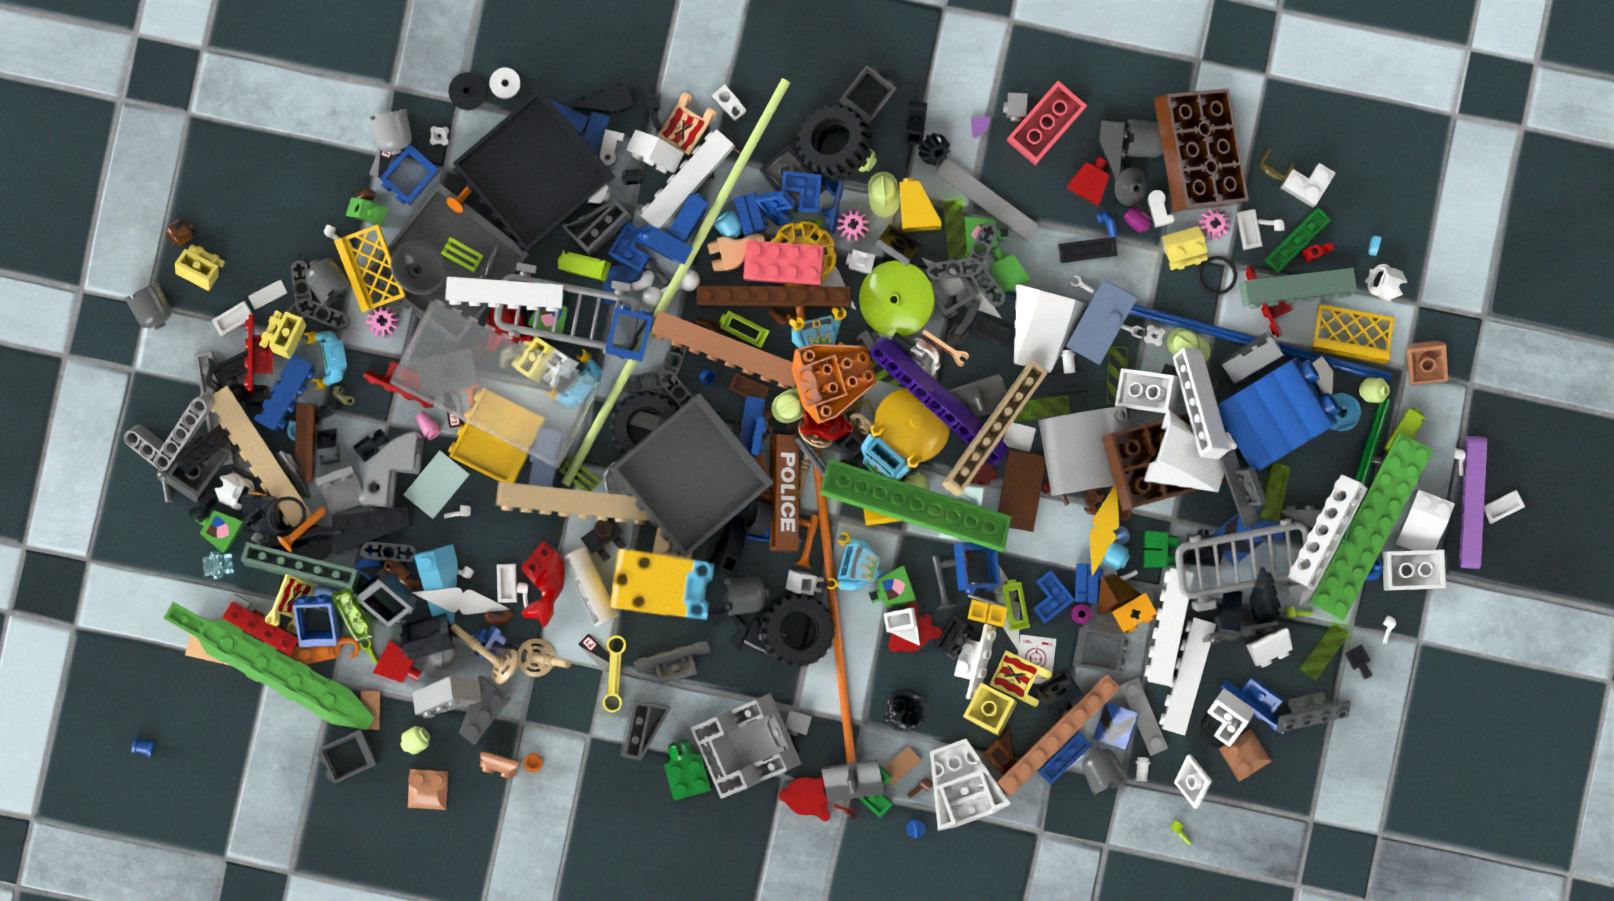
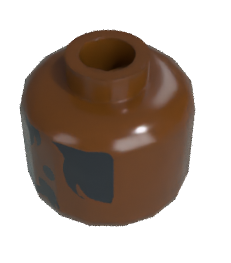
(179, 232)

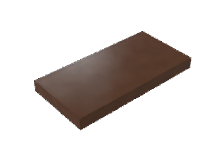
(1022, 489)

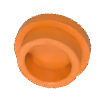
(533, 762)

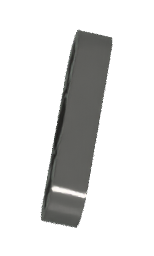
(374, 546)

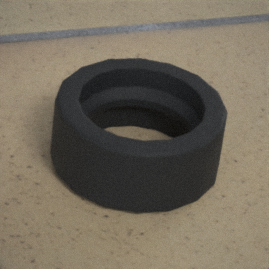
(758, 516)

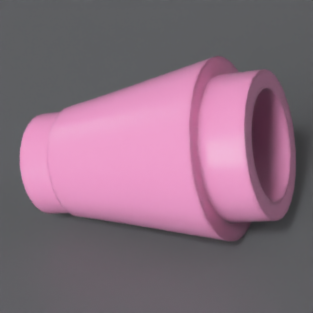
(427, 425)

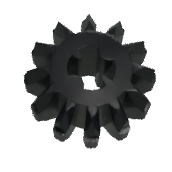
(934, 149)

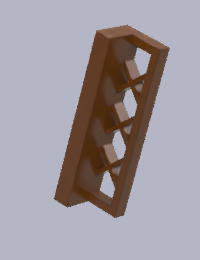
(305, 440)

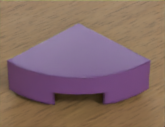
(979, 125)

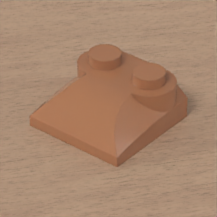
(1427, 362)
(1245, 755)
(493, 762)
(428, 789)

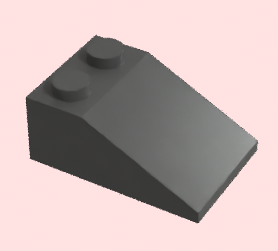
(200, 479)

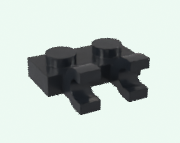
(595, 543)

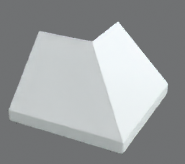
(1325, 383)
(1192, 781)

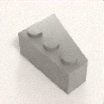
(446, 696)

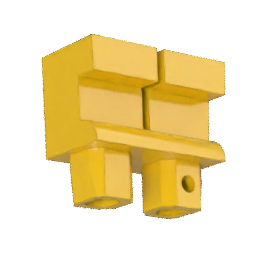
(987, 613)

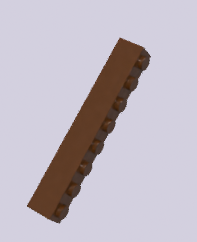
(774, 296)

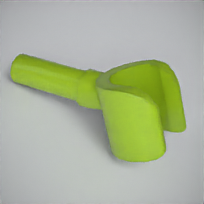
(1291, 612)
(370, 651)
(1177, 827)

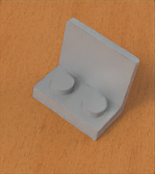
(340, 490)

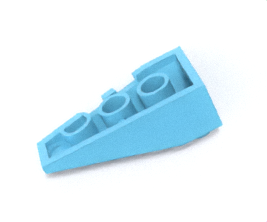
(438, 571)

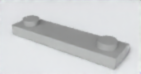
(1146, 720)

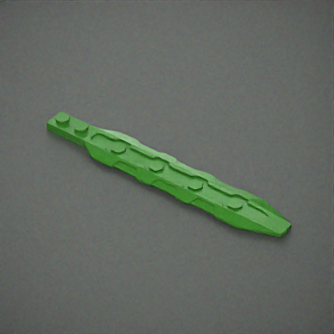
(267, 665)

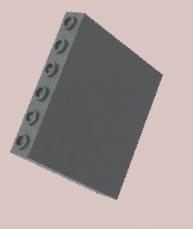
(435, 224)
(690, 475)

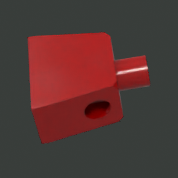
(1090, 181)
(395, 664)

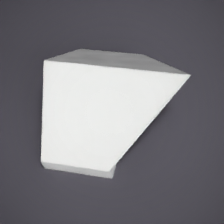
(903, 624)

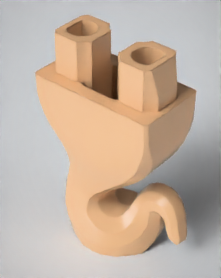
(731, 251)

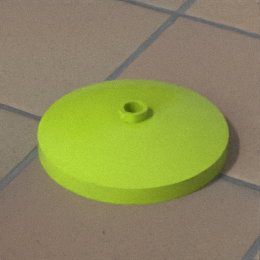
(914, 297)

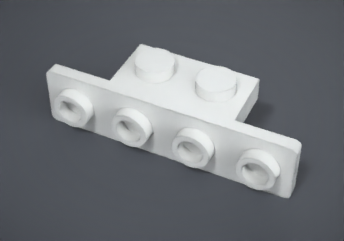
(974, 659)

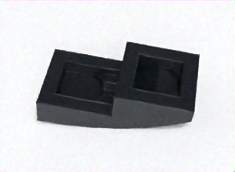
(653, 105)

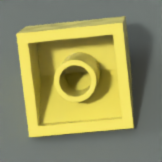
(990, 709)

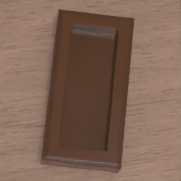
(747, 387)

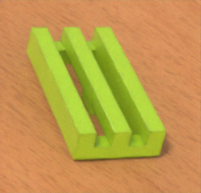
(448, 246)
(592, 486)

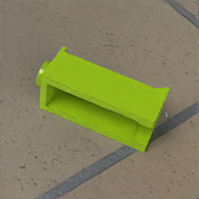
(583, 266)
(763, 333)
(1407, 426)
(1009, 586)

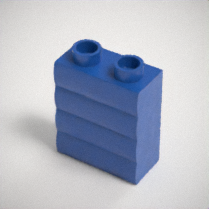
(1278, 413)

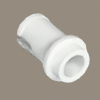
(1068, 361)
(1142, 769)

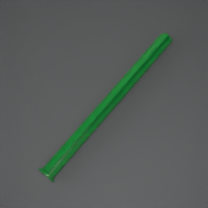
(1369, 452)

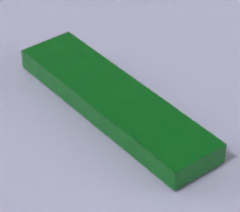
(1297, 240)

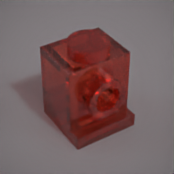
(984, 475)

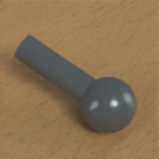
(651, 265)
(161, 475)

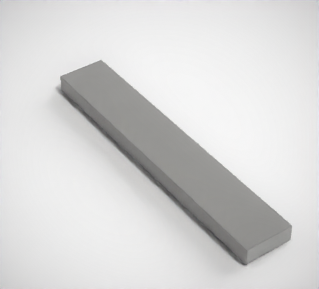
(986, 199)
(202, 366)

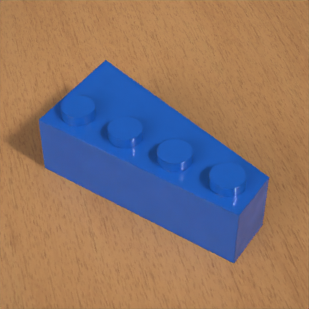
(286, 393)

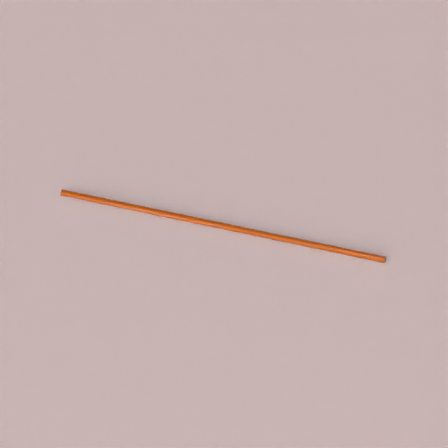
(833, 604)

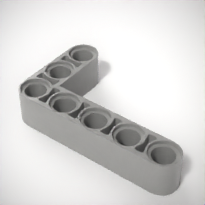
(178, 437)

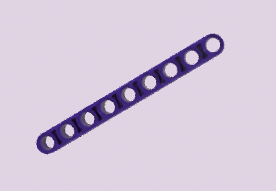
(932, 394)

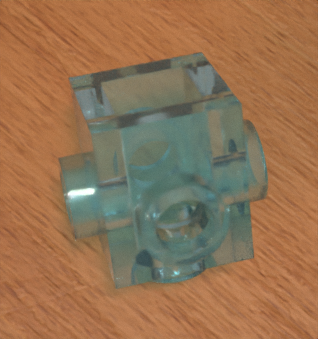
(217, 564)

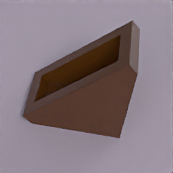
(1114, 593)
(1002, 752)

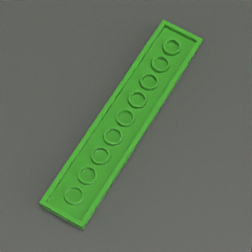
(915, 505)
(1371, 526)

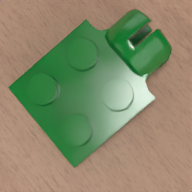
(685, 771)

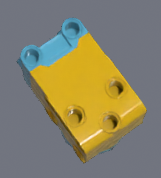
(661, 584)

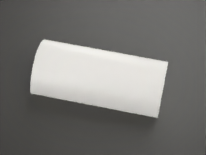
(590, 586)

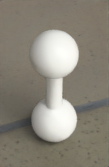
(653, 295)

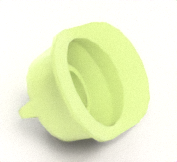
(883, 194)
(1187, 338)
(788, 406)

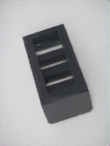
(631, 177)

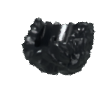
(904, 710)

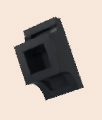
(328, 446)
(851, 446)

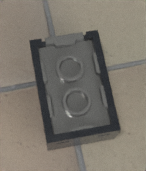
(785, 161)

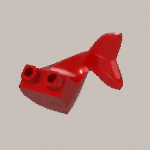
(547, 572)

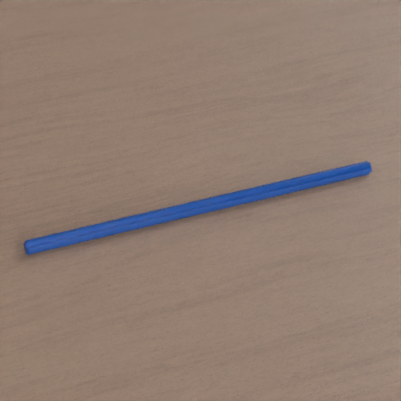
(1243, 338)

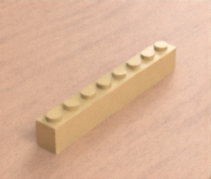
(994, 428)
(258, 454)
(569, 501)

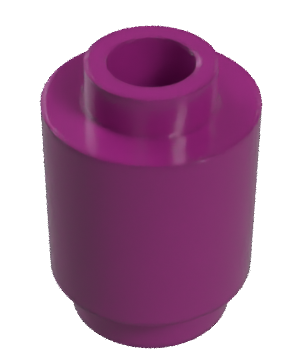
(1138, 219)
(1074, 614)

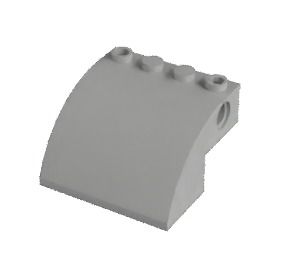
(1076, 449)
(398, 456)
(745, 746)

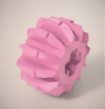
(1220, 219)
(847, 221)
(377, 326)

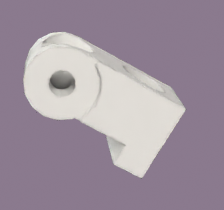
(729, 102)
(609, 147)
(1157, 209)

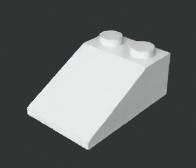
(1148, 391)
(1424, 522)
(1414, 570)
(1269, 647)

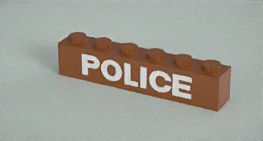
(785, 493)

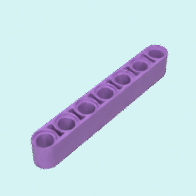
(1473, 502)

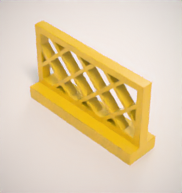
(355, 273)
(1347, 349)

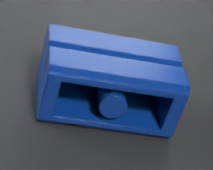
(750, 214)
(1086, 585)

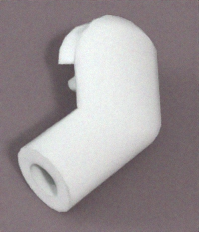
(645, 281)

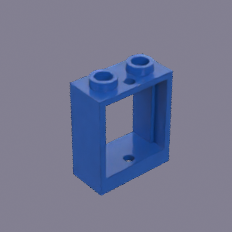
(401, 197)
(689, 217)
(663, 244)
(625, 310)
(992, 568)
(316, 638)

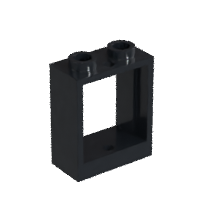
(395, 589)
(426, 636)

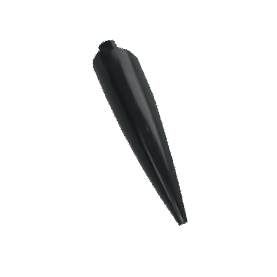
(311, 534)

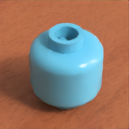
(728, 224)
(1116, 556)

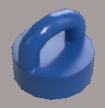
(915, 828)

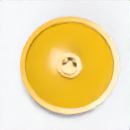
(910, 426)

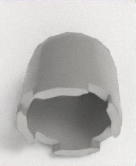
(392, 131)

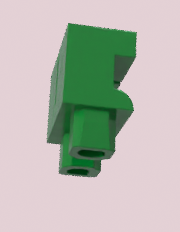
(1161, 541)

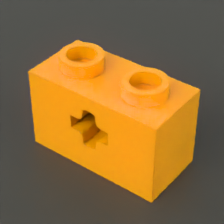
(1140, 604)

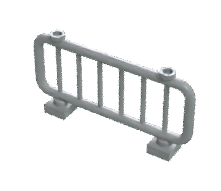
(618, 296)
(1203, 601)

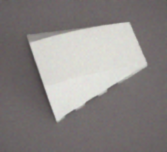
(1043, 325)
(1180, 459)
(963, 786)

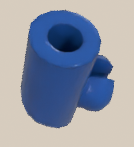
(1110, 222)
(1375, 571)

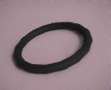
(1217, 292)
(278, 501)

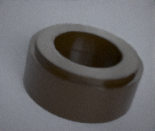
(603, 529)

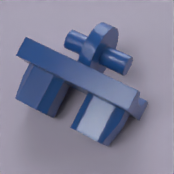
(487, 639)

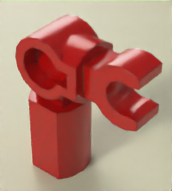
(1316, 251)

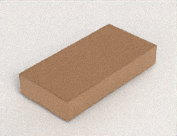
(372, 702)
(901, 764)

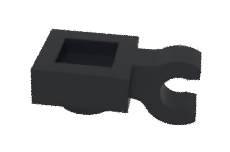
(255, 398)
(326, 411)
(369, 446)
(206, 503)
(1358, 658)

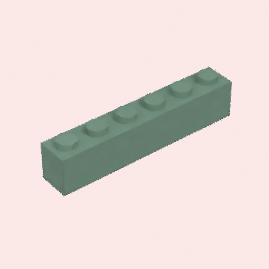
(1298, 287)
(300, 567)

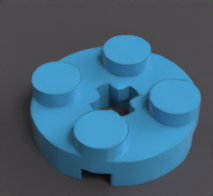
(1353, 412)

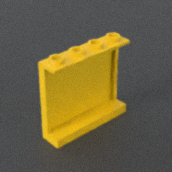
(488, 454)

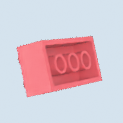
(1046, 123)
(784, 263)

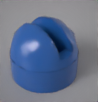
(711, 379)

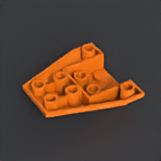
(831, 378)

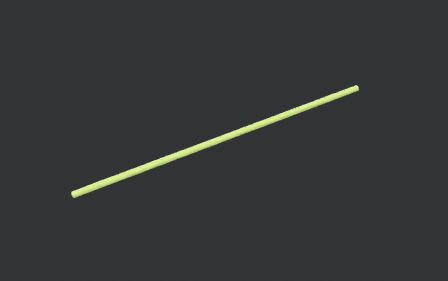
(678, 277)

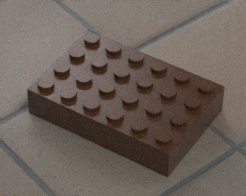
(1201, 149)
(1129, 459)

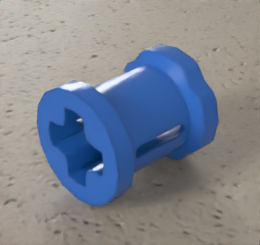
(143, 747)

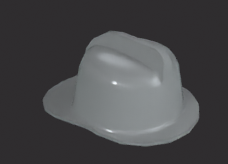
(443, 663)

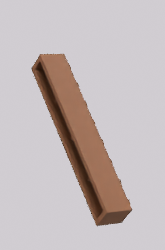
(723, 348)
(1058, 734)

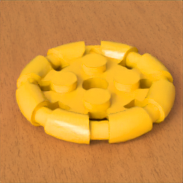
(808, 229)

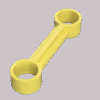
(614, 673)

